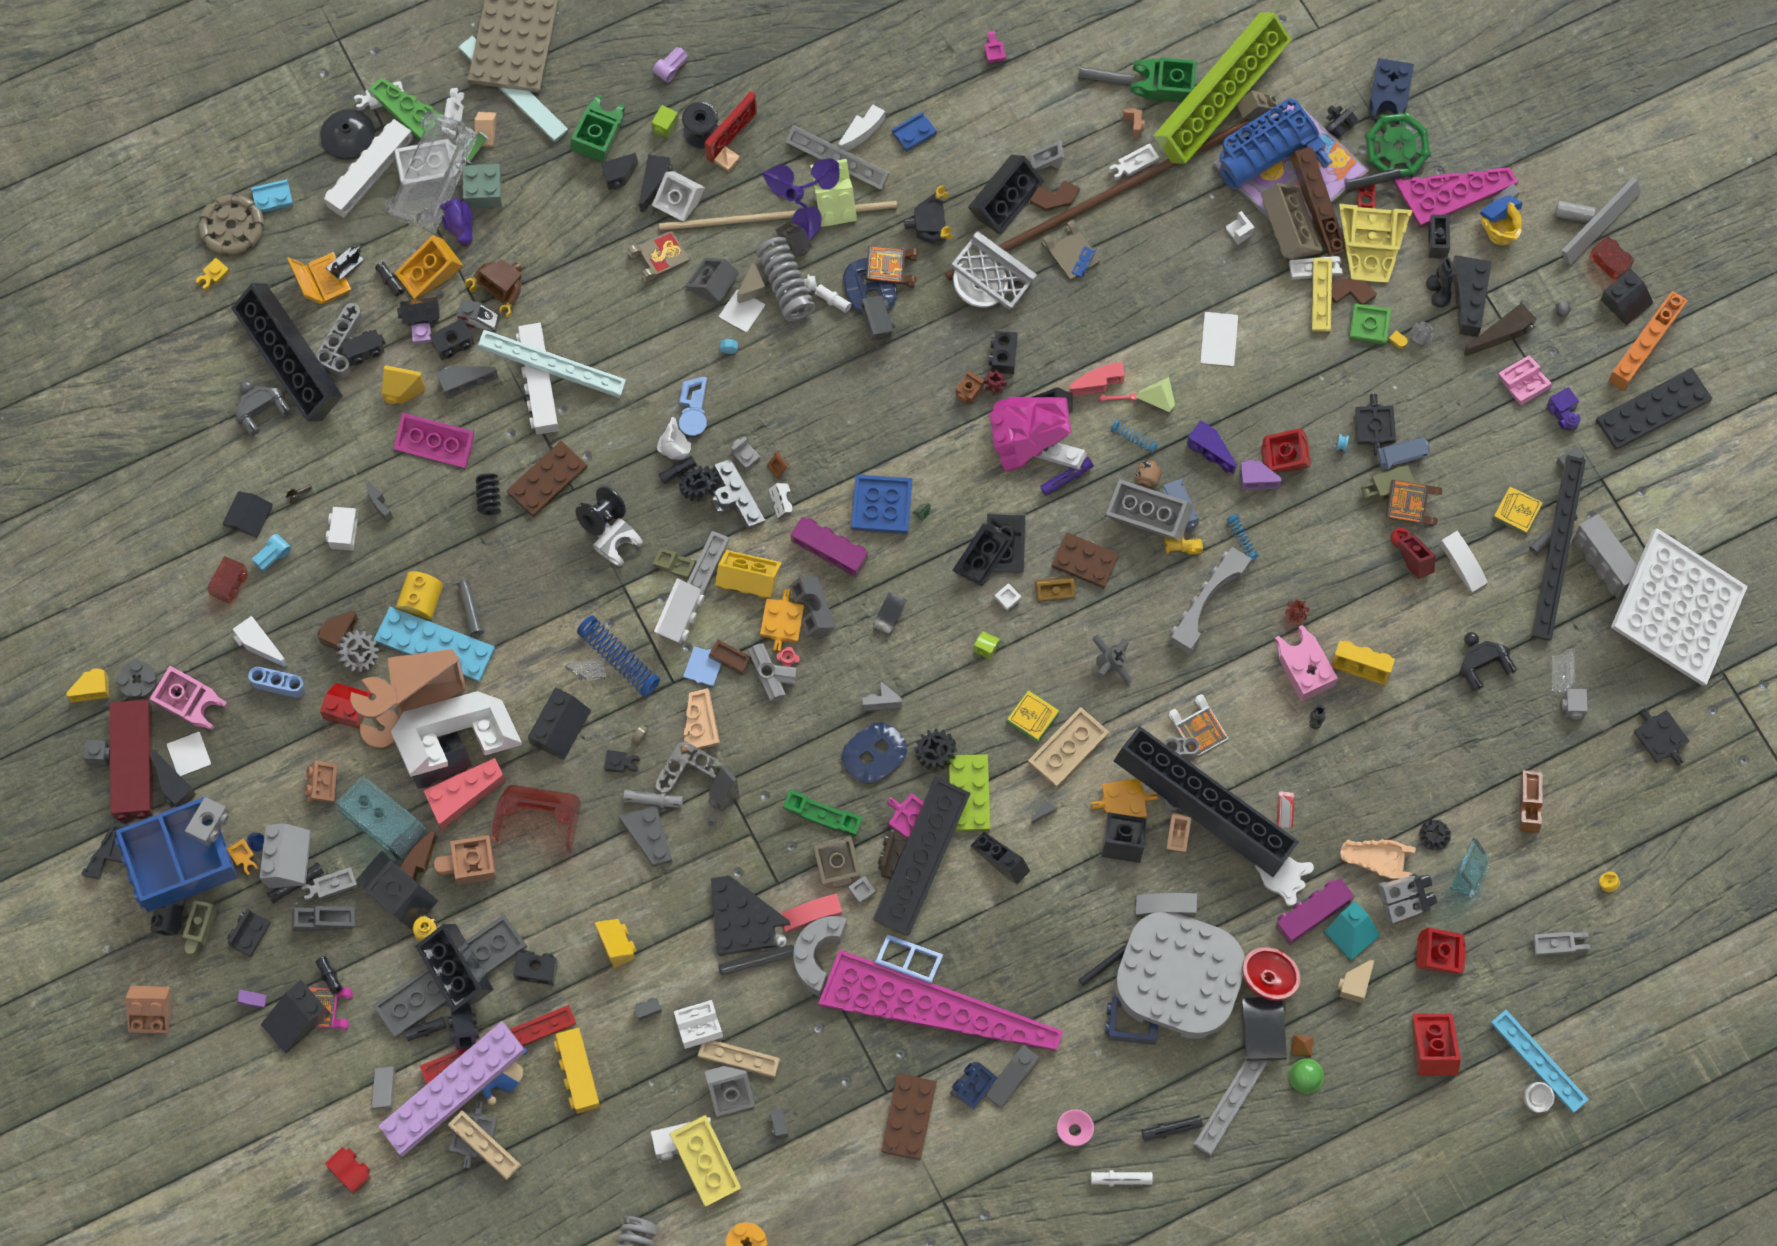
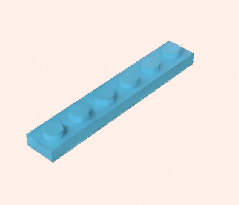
(1539, 1061)

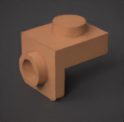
(1135, 116)

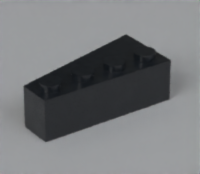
(1471, 292)

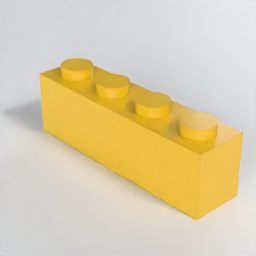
(578, 1071)

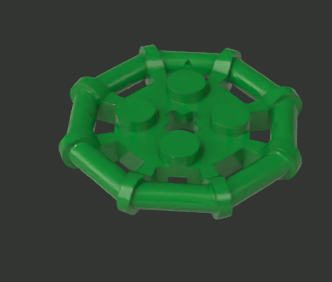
(1402, 135)

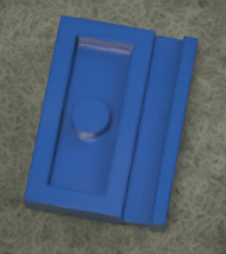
(914, 131)

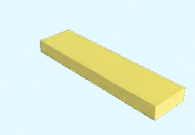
(1321, 294)

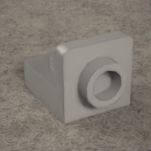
(744, 453)

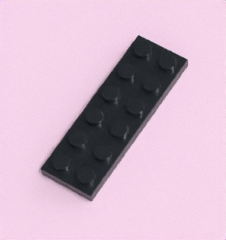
(1653, 409)

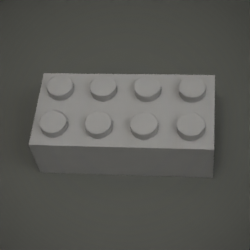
(1149, 510)
(1605, 555)

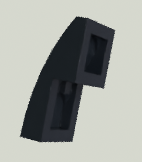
(889, 613)

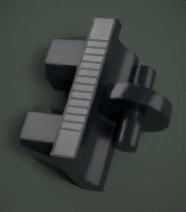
(1347, 116)

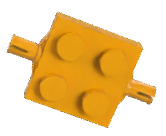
(781, 620)
(1124, 798)

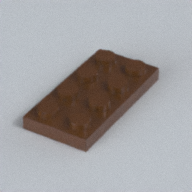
(547, 478)
(908, 1116)

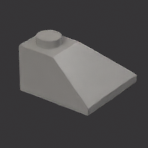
(729, 1090)

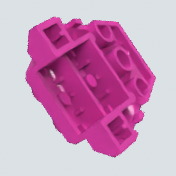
(1027, 427)

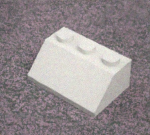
(679, 611)

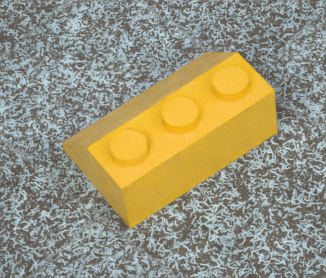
(748, 574)
(1363, 662)

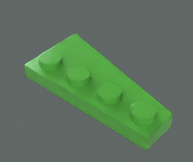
(401, 105)

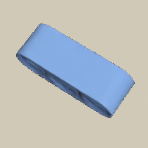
(283, 688)

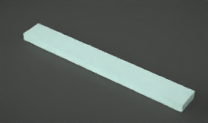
(526, 102)
(551, 363)

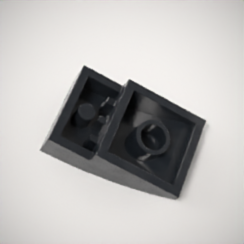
(1263, 1029)

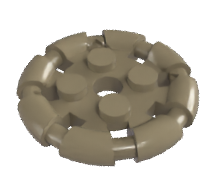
(224, 217)

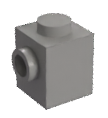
(1575, 703)

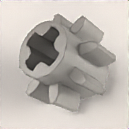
(1422, 333)

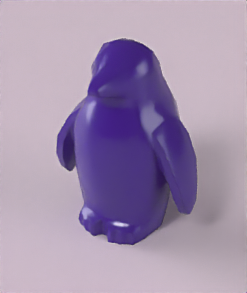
(458, 220)

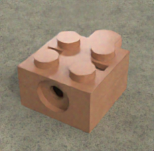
(470, 861)

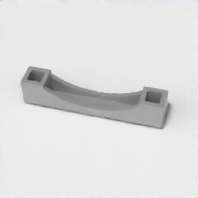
(1233, 567)

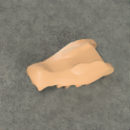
(1380, 856)

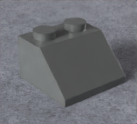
(712, 279)
(876, 317)

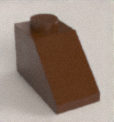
(336, 628)

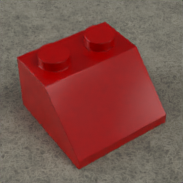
(338, 706)

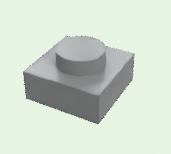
(862, 890)

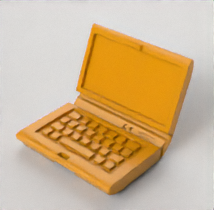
(317, 282)

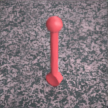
(1102, 398)

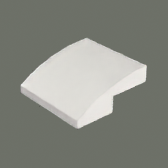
(698, 1024)

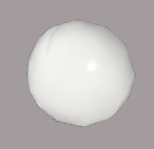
(1539, 1097)

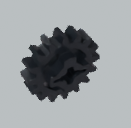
(699, 483)
(945, 749)

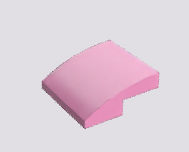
(1525, 380)

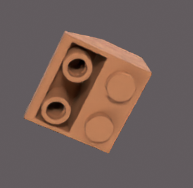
(148, 1009)

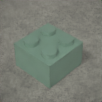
(482, 185)

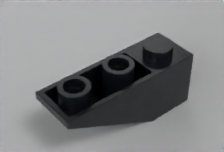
(1001, 857)

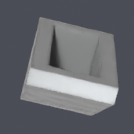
(1510, 190)

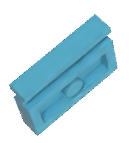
(272, 196)

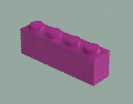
(829, 546)
(1314, 911)

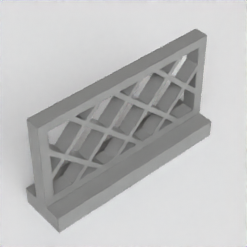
(1004, 262)

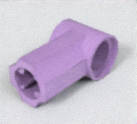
(667, 68)

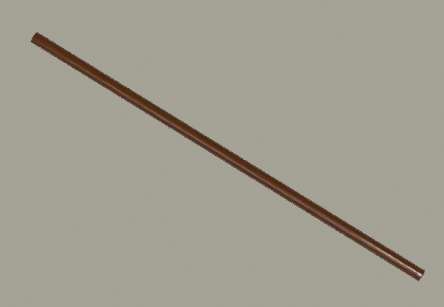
(1108, 194)

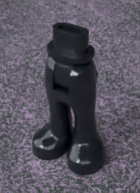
(1442, 283)

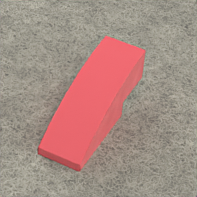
(1098, 379)
(808, 912)

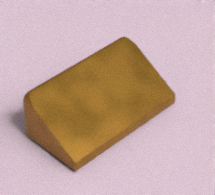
(1055, 588)

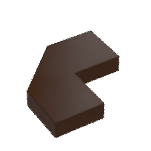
(1063, 197)
(1357, 288)

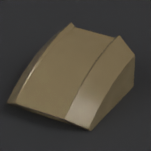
(837, 862)

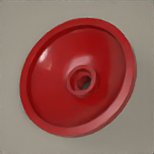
(1276, 968)

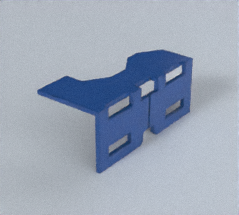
(1084, 260)

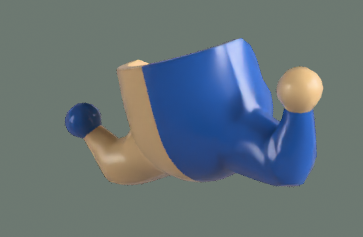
(505, 1081)

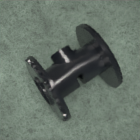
(699, 122)
(594, 517)

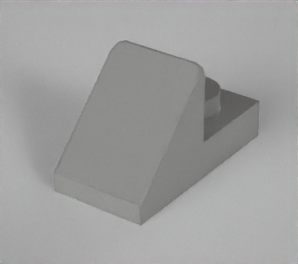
(1048, 156)
(887, 700)

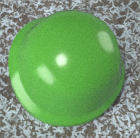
(1306, 1076)

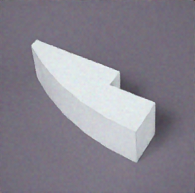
(862, 128)
(1463, 561)

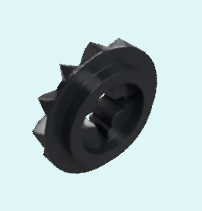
(1427, 838)

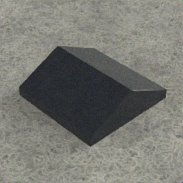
(248, 513)

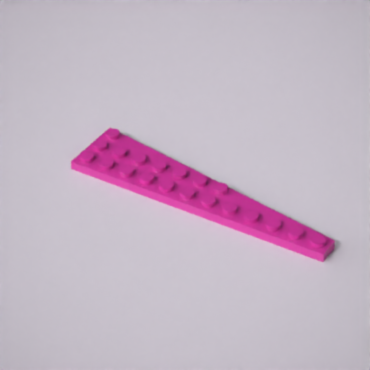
(885, 993)

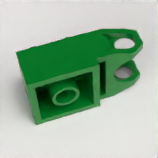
(1166, 78)
(597, 130)

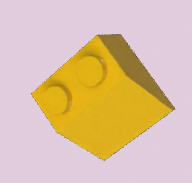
(615, 941)

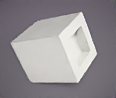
(1240, 229)

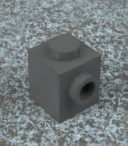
(97, 753)

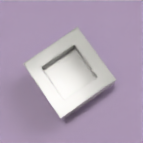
(1008, 597)

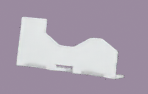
(783, 489)

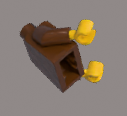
(500, 281)

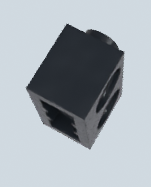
(1003, 352)

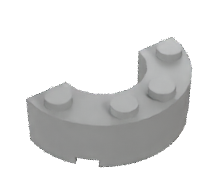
(808, 942)

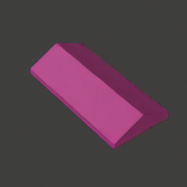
(434, 440)

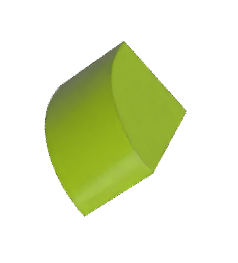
(986, 645)

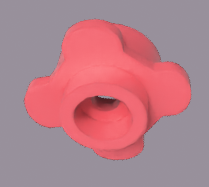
(788, 652)

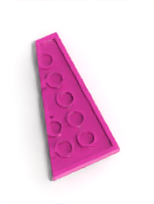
(1451, 192)

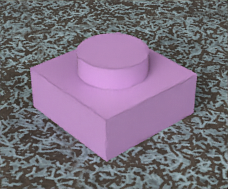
(421, 333)

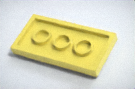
(705, 1160)

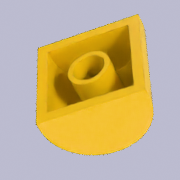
(419, 595)

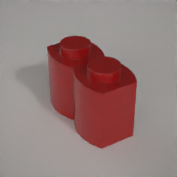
(348, 1170)

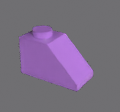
(1257, 476)

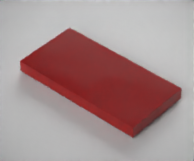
(731, 126)

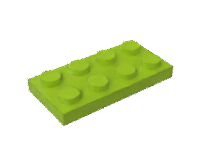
(972, 775)

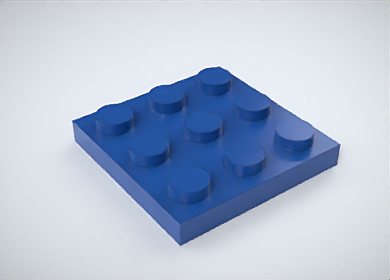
(881, 504)

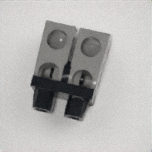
(1406, 897)

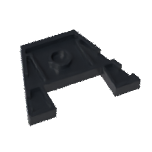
(107, 851)

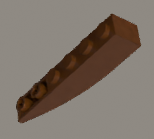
(1318, 200)

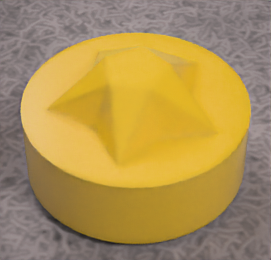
(1609, 882)

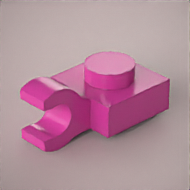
(994, 49)

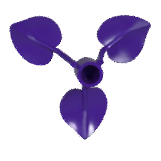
(780, 182)

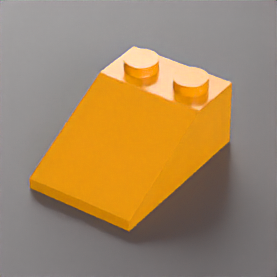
(428, 267)

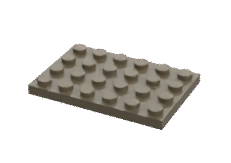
(513, 44)

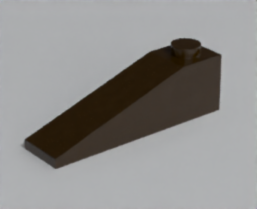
(1509, 327)

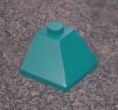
(1352, 931)

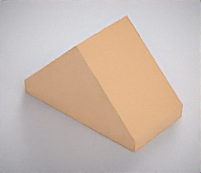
(486, 124)
(1178, 832)

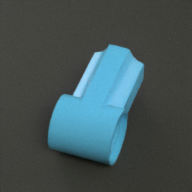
(275, 548)

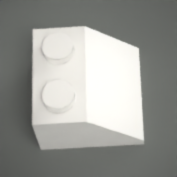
(678, 195)

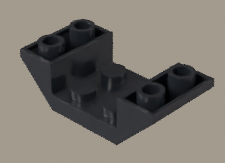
(396, 890)

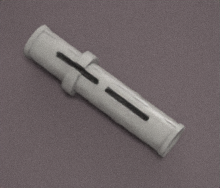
(653, 799)

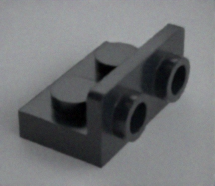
(248, 932)

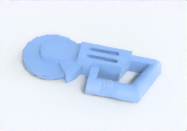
(693, 419)

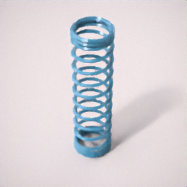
(1153, 447)
(1235, 517)

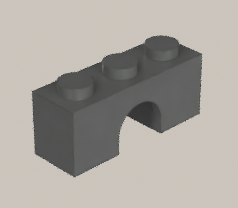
(809, 591)

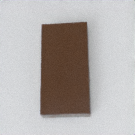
(729, 657)

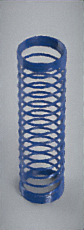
(648, 680)

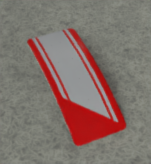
(1285, 809)

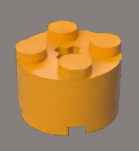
(744, 1233)

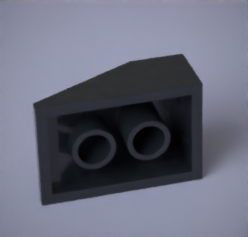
(1015, 526)
(294, 1016)

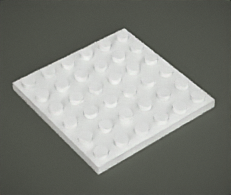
(1679, 607)

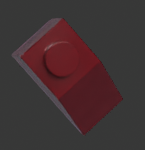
(1417, 556)

